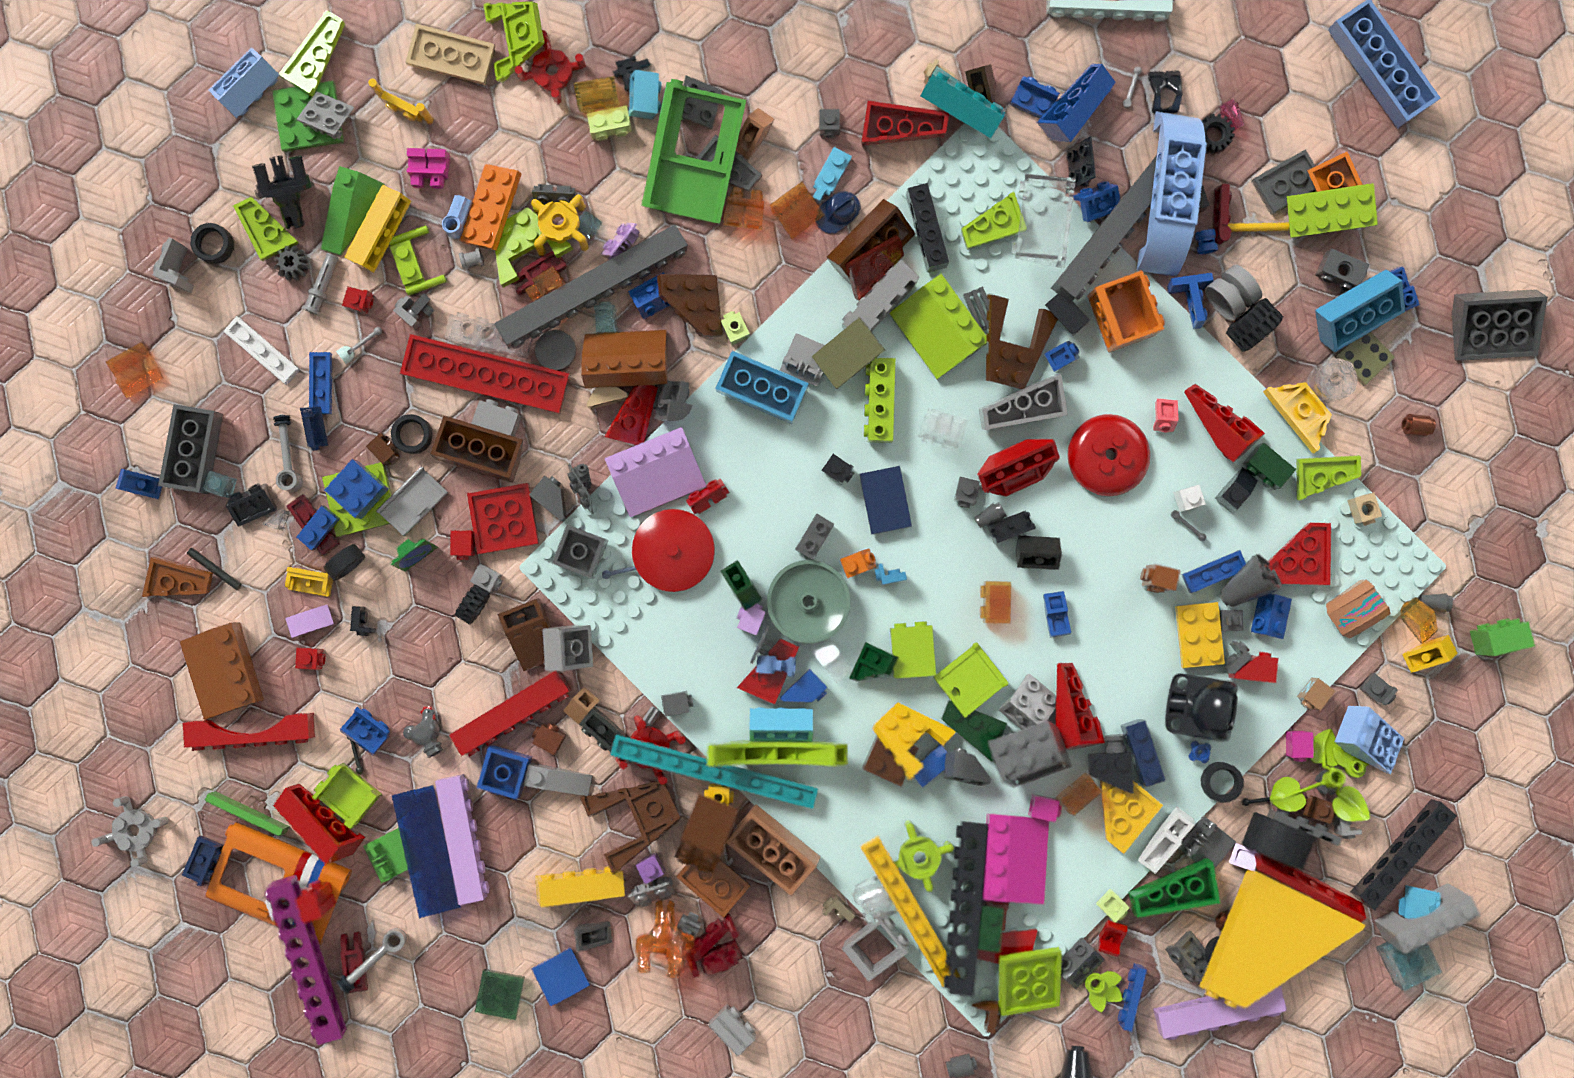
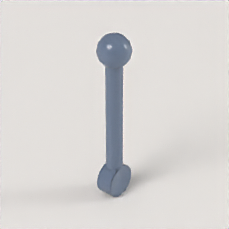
(606, 574)

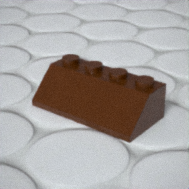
(877, 227)
(477, 449)

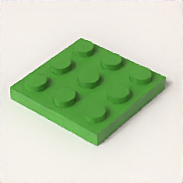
(292, 133)

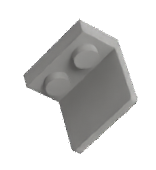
(169, 264)
(1029, 704)

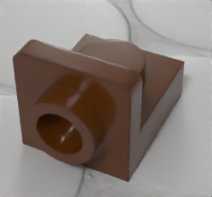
(1319, 809)

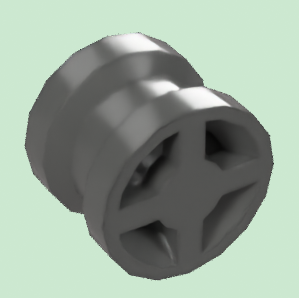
(1115, 743)

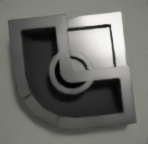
(671, 401)

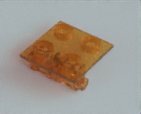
(796, 210)

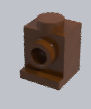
(384, 450)

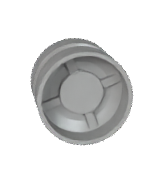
(1233, 292)

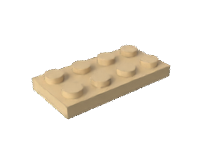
(450, 54)

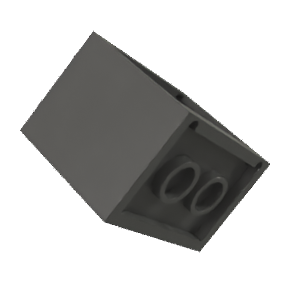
(1030, 754)

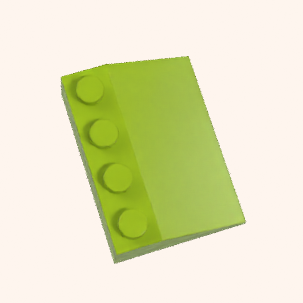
(939, 326)

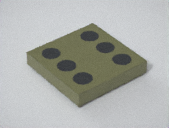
(1367, 356)

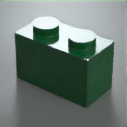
(1268, 466)
(741, 585)
(990, 929)

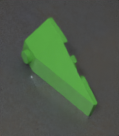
(348, 207)

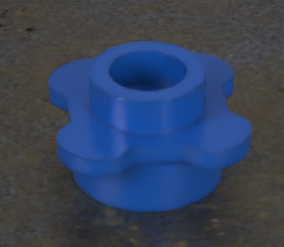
(1204, 756)

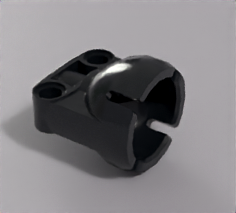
(1204, 707)

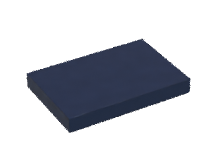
(885, 500)

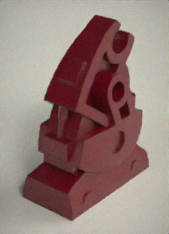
(721, 958)

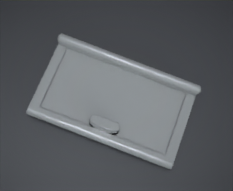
(409, 502)

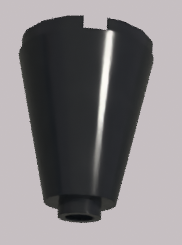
(1076, 1064)

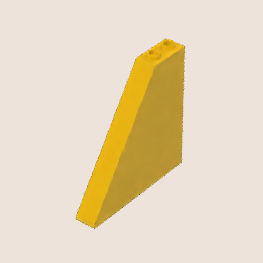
(1270, 939)

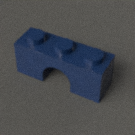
(1144, 752)

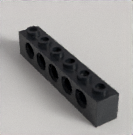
(1403, 854)

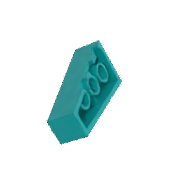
(963, 102)

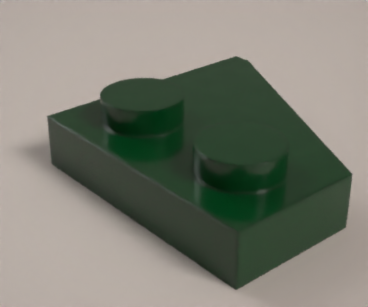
(873, 664)

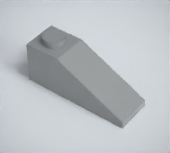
(557, 779)

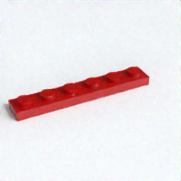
(1311, 886)

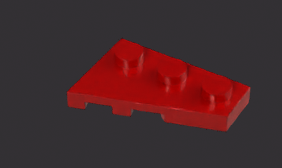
(634, 416)
(768, 685)
(1011, 943)

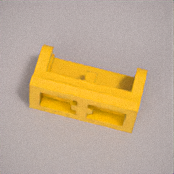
(308, 581)

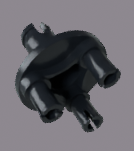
(284, 189)

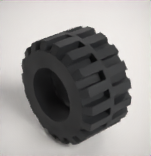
(1254, 324)

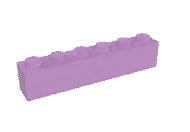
(461, 839)
(1209, 1014)

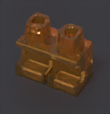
(737, 205)
(545, 283)
(1080, 795)

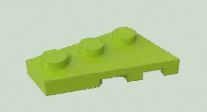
(994, 224)
(263, 229)
(1321, 473)

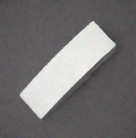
(1166, 839)

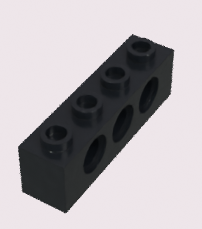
(927, 227)

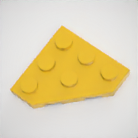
(1126, 813)

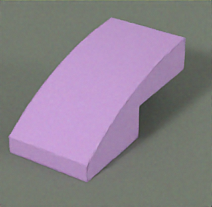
(309, 621)

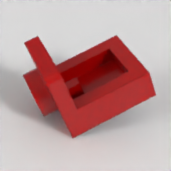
(1111, 938)

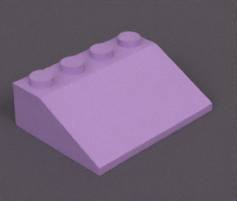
(655, 472)

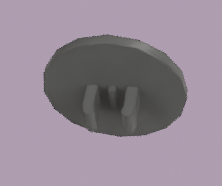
(762, 640)

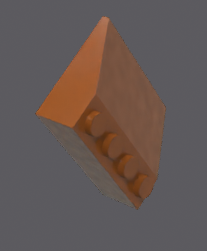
(624, 359)
(221, 670)

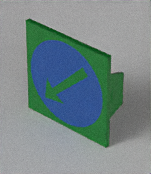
(411, 553)

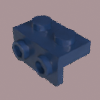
(202, 860)

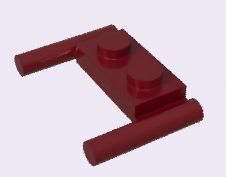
(708, 939)

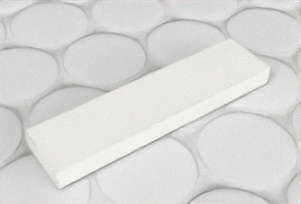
(261, 350)

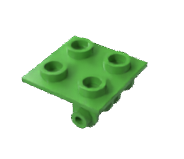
(387, 855)

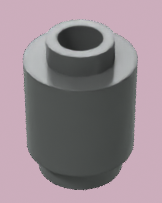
(961, 1066)

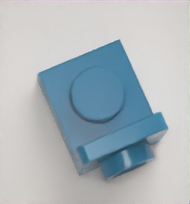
(893, 575)

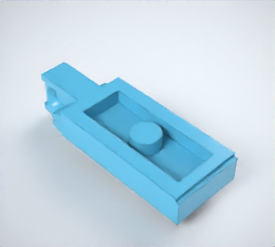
(831, 173)

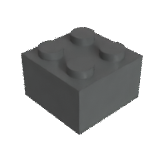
(580, 551)

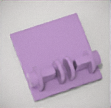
(624, 231)

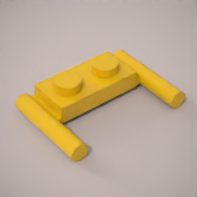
(394, 103)

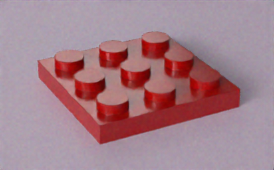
(503, 518)

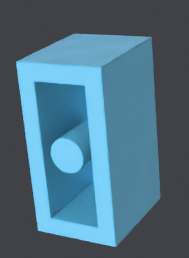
(644, 94)

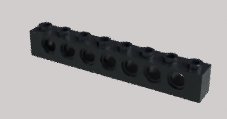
(966, 985)

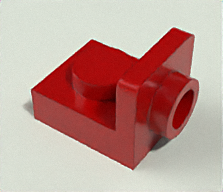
(358, 299)
(310, 658)

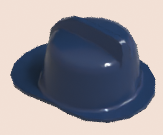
(838, 212)

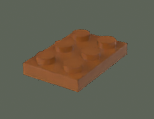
(717, 889)

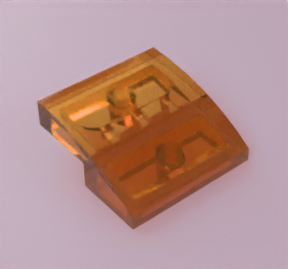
(134, 369)

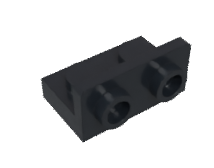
(250, 504)

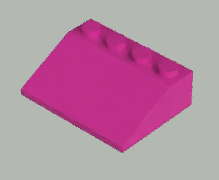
(1015, 859)

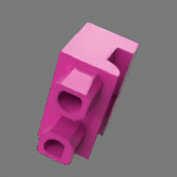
(428, 164)

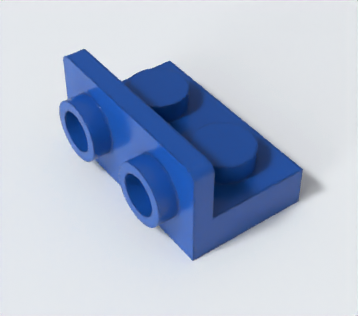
(1034, 97)
(1098, 200)
(647, 298)

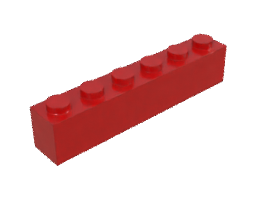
(510, 712)

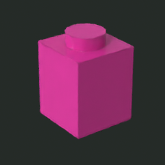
(1299, 745)
(1044, 808)

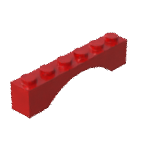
(208, 733)

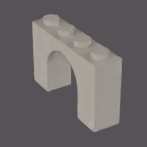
(1408, 934)

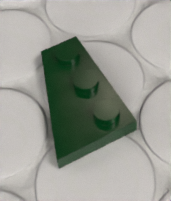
(975, 728)

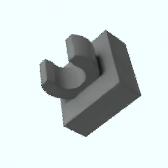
(421, 304)
(1231, 620)

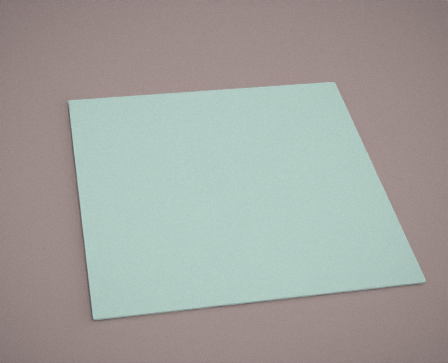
(1120, 632)

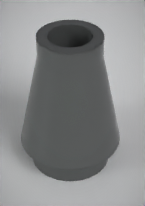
(990, 515)
(1438, 602)

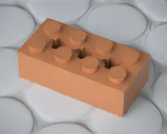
(773, 862)

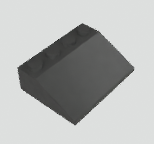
(1497, 324)

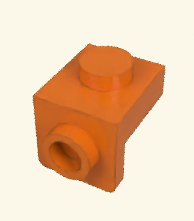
(858, 562)

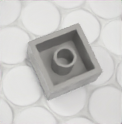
(567, 647)

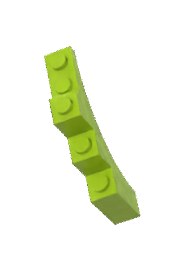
(777, 752)

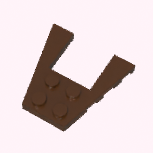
(1008, 362)
(651, 809)

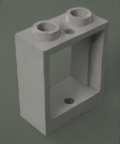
(860, 959)

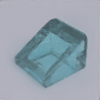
(588, 224)

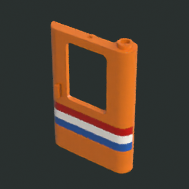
(282, 854)

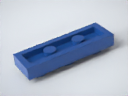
(320, 381)
(1213, 571)
(1131, 997)

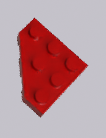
(1305, 557)

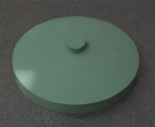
(808, 601)

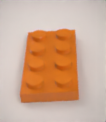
(490, 207)

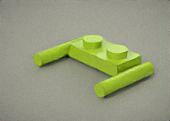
(408, 264)

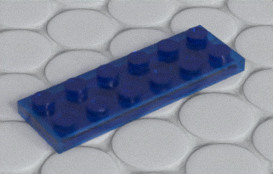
(426, 850)

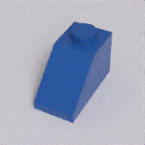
(806, 689)

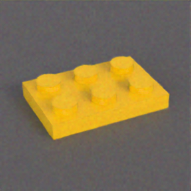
(1199, 635)

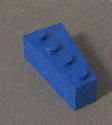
(1077, 104)

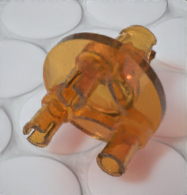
(664, 940)

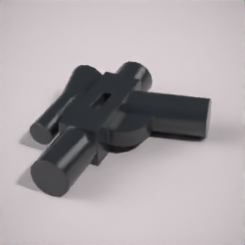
(627, 67)

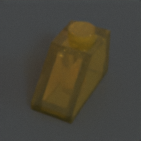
(1419, 619)

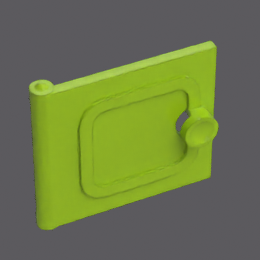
(974, 678)

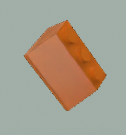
(1335, 174)

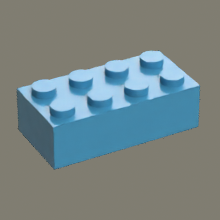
(1360, 310)
(761, 387)

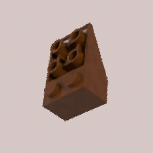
(524, 631)

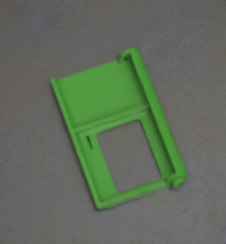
(685, 183)

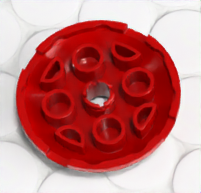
(1089, 461)

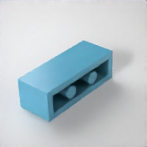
(781, 724)

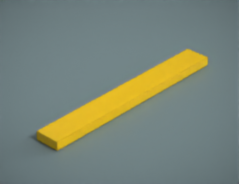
(907, 906)

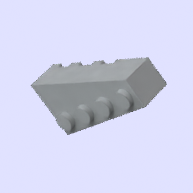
(884, 296)
(1030, 404)

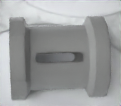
(471, 259)

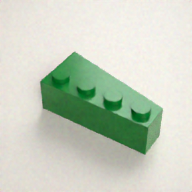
(1179, 890)

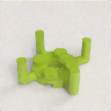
(929, 848)

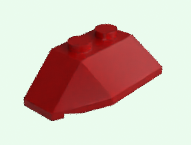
(1018, 466)

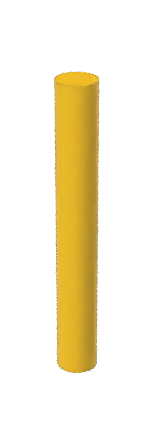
(1247, 227)

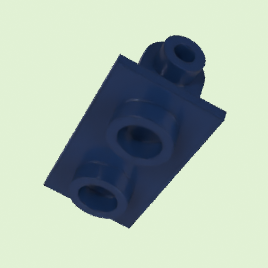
(314, 427)

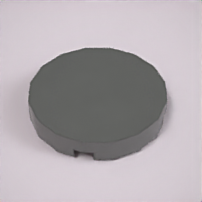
(555, 350)

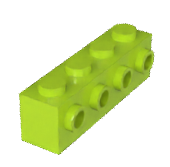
(880, 400)

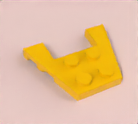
(903, 728)

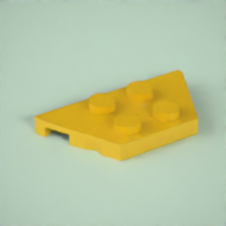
(1301, 411)

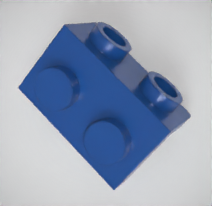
(1271, 615)
(365, 730)

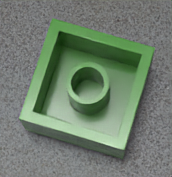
(1502, 637)

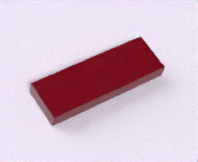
(303, 511)

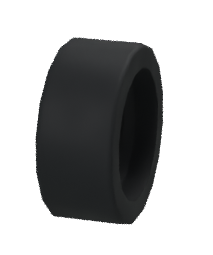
(198, 235)
(400, 422)
(344, 562)
(1238, 782)

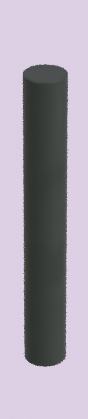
(214, 568)

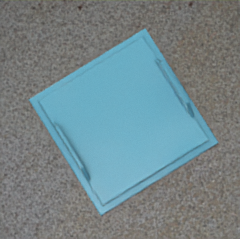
(1418, 902)

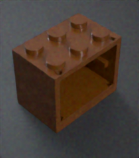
(706, 833)

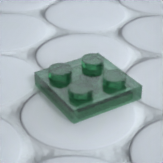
(499, 994)

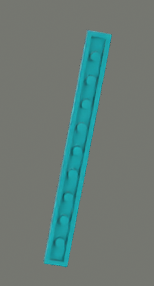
(724, 775)

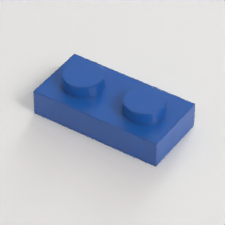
(318, 527)

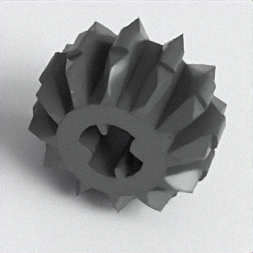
(284, 266)

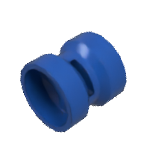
(1206, 241)

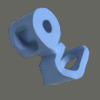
(770, 665)

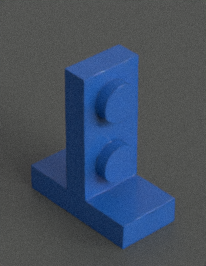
(1192, 286)

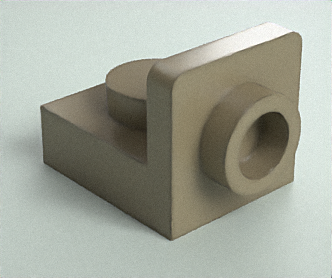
(842, 910)

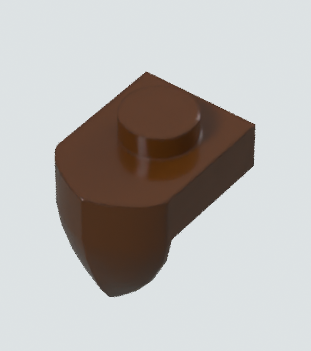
(992, 1018)

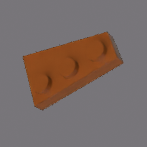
(173, 578)

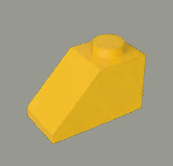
(1430, 654)

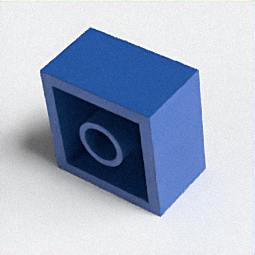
(356, 489)
(504, 772)

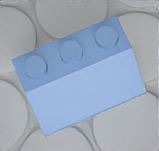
(244, 83)

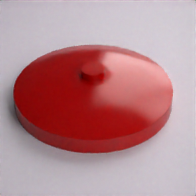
(673, 550)

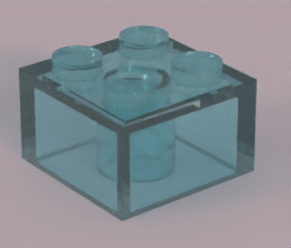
(1409, 968)

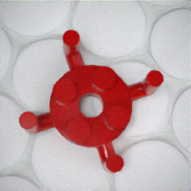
(549, 58)
(657, 737)

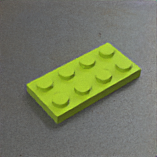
(1332, 210)

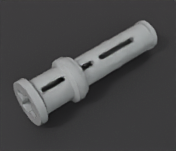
(315, 295)

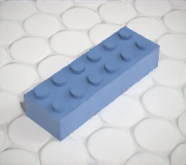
(1383, 63)

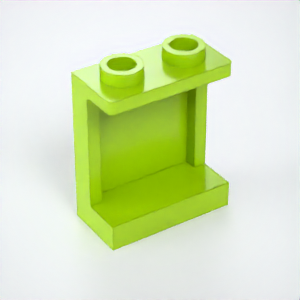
(915, 650)
(347, 794)

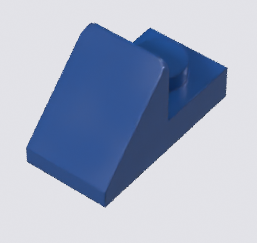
(139, 483)

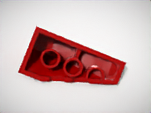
(1229, 432)
(1073, 713)

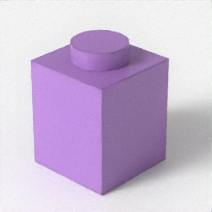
(650, 867)

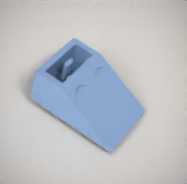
(1369, 738)

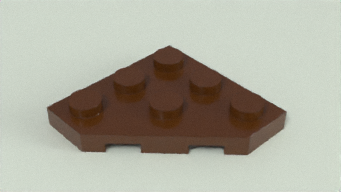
(694, 300)

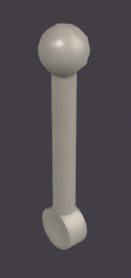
(1127, 102)

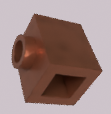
(548, 738)

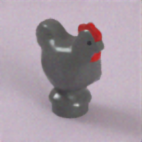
(425, 732)

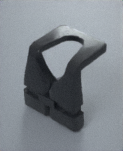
(1160, 81)

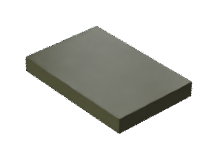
(848, 353)

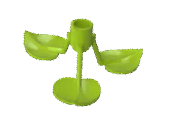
(1347, 806)

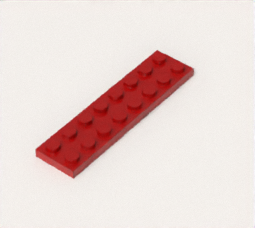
(485, 373)

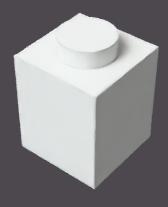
(1189, 498)

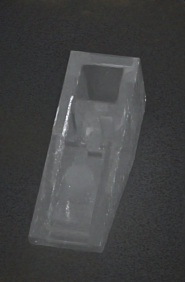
(831, 659)

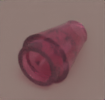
(1232, 111)

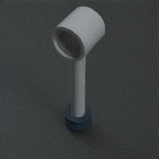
(283, 421)
(346, 983)

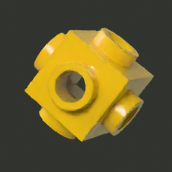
(727, 794)

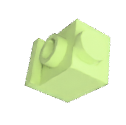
(738, 334)

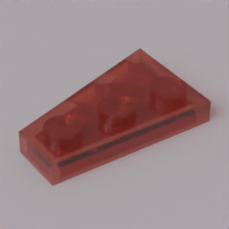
(873, 265)

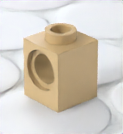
(1356, 509)

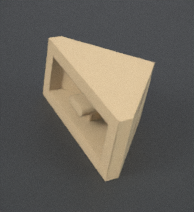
(606, 396)

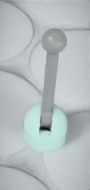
(347, 353)

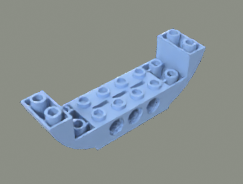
(1174, 193)

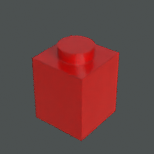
(462, 544)

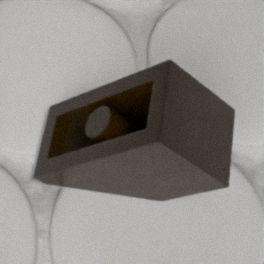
(982, 81)

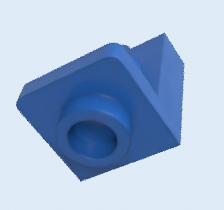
(1062, 355)

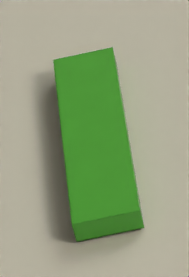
(247, 813)

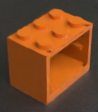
(1126, 311)

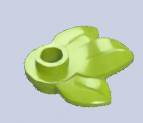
(1348, 761)
(1105, 990)

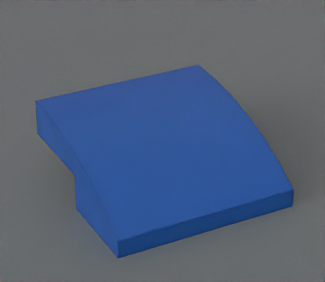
(560, 977)

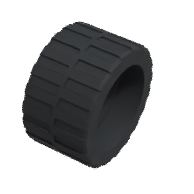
(1278, 841)

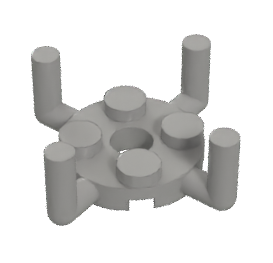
(121, 830)

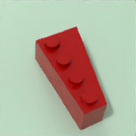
(901, 123)
(317, 825)

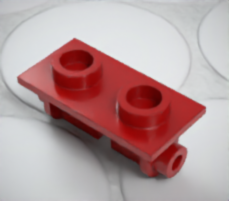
(700, 498)

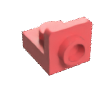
(1166, 415)

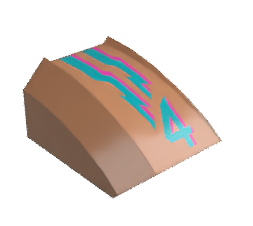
(1357, 609)

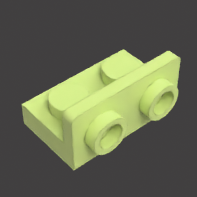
(609, 123)

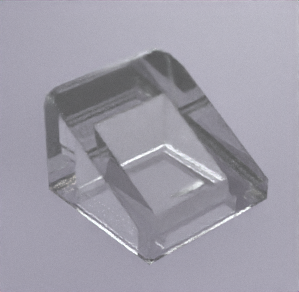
(277, 520)

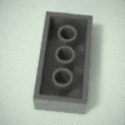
(190, 448)

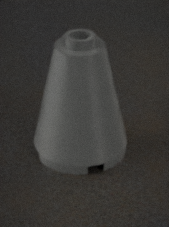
(1251, 582)

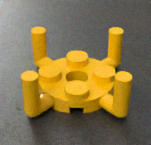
(564, 231)

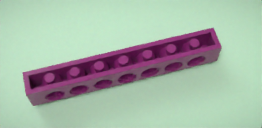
(322, 1031)

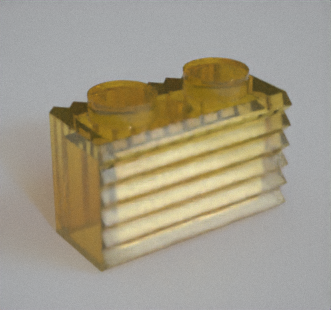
(596, 94)

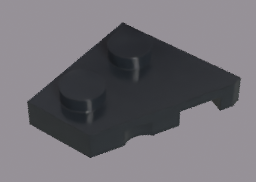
(1112, 769)

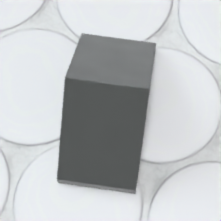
(592, 935)

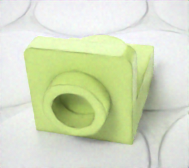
(1113, 906)

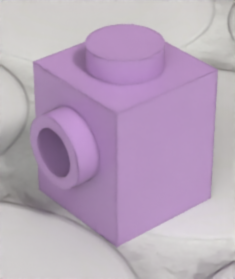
(751, 619)

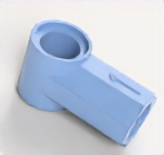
(457, 215)

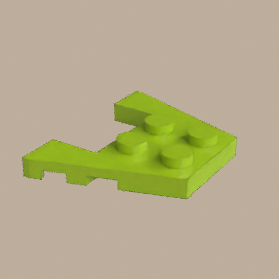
(522, 33)
(518, 239)

